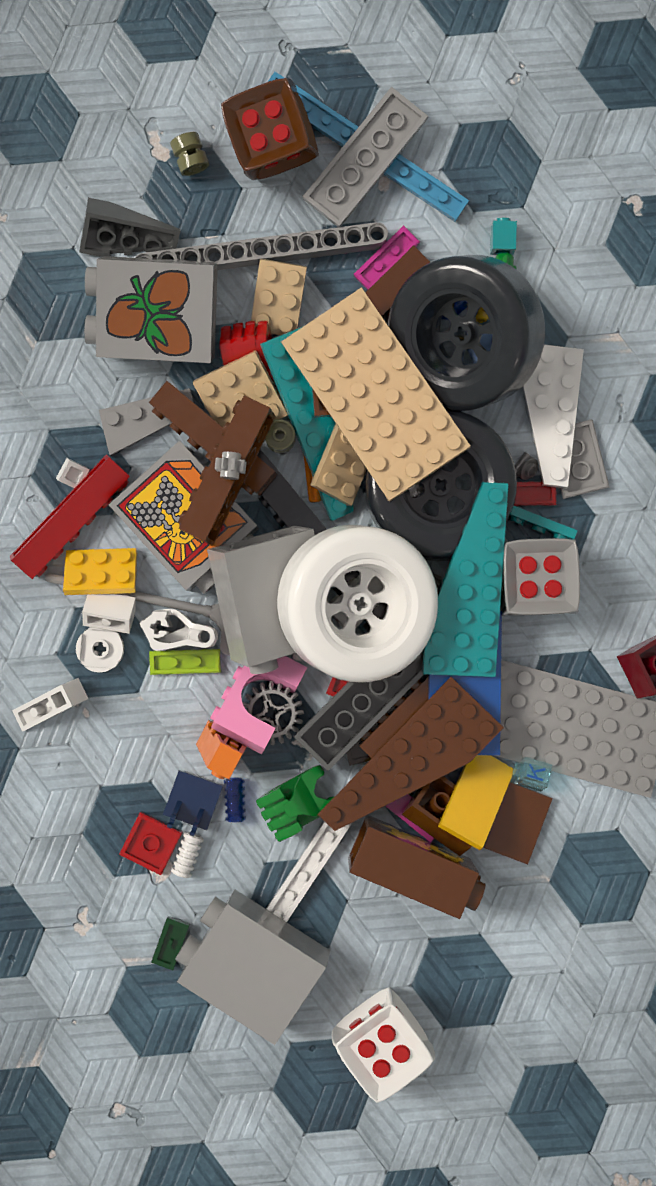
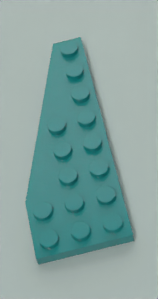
(298, 401)
(470, 595)

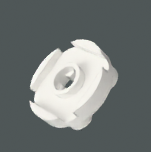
(90, 658)

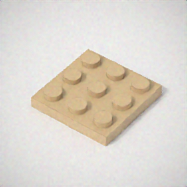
(234, 380)

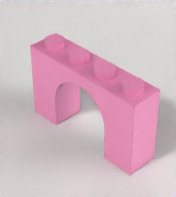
(234, 719)

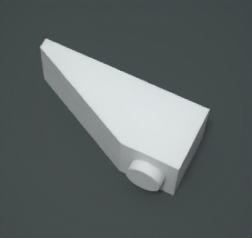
(50, 704)

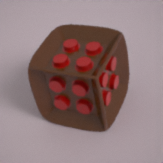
(269, 129)

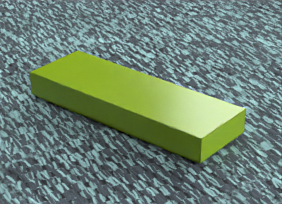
(185, 661)

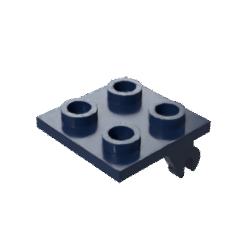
(192, 801)

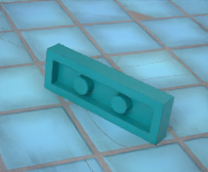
(541, 524)

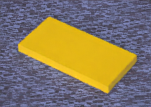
(476, 800)

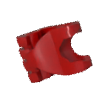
(243, 341)

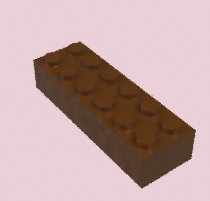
(217, 495)

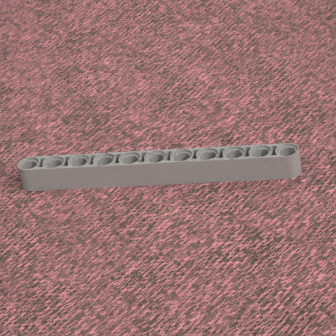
(272, 243)

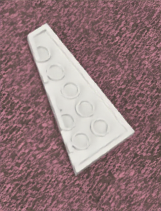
(552, 409)

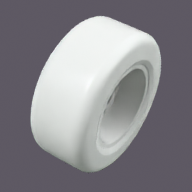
(391, 640)

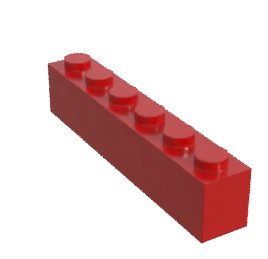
(69, 517)

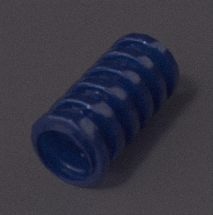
(235, 803)

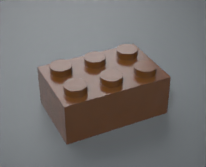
(427, 810)

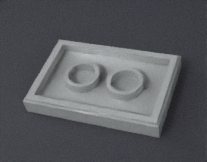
(587, 465)

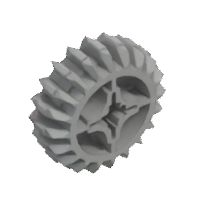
(287, 707)

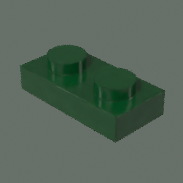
(170, 943)

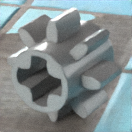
(230, 465)

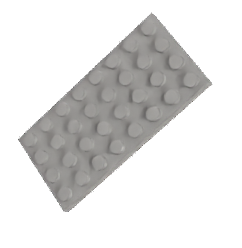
(578, 728)

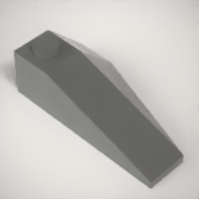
(117, 229)

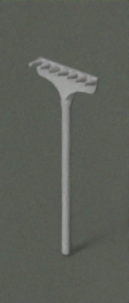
(212, 611)

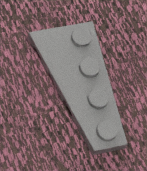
(131, 422)

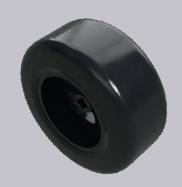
(514, 322)
(439, 536)

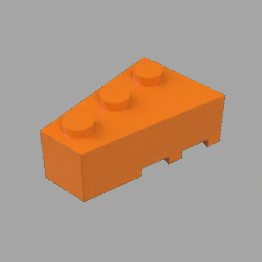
(219, 751)

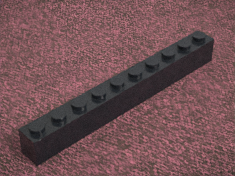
(293, 511)

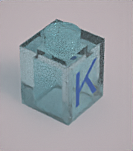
(532, 774)

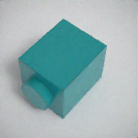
(503, 236)

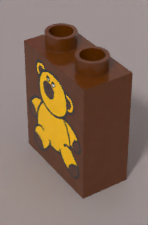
(415, 868)

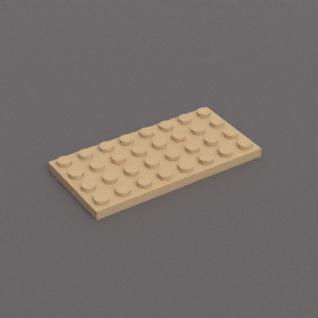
(375, 394)

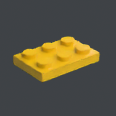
(100, 571)

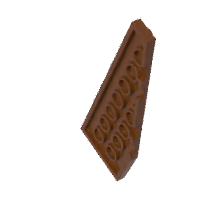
(429, 745)

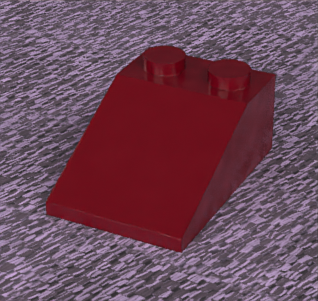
(640, 667)

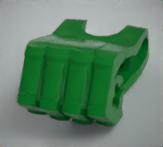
(293, 804)

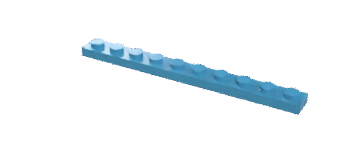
(400, 171)

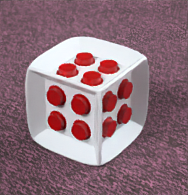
(383, 1045)

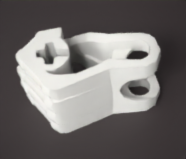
(166, 640)

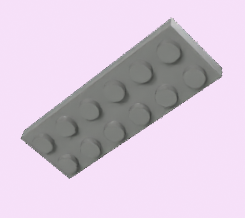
(365, 157)

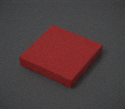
(150, 843)

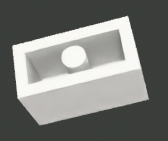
(109, 612)

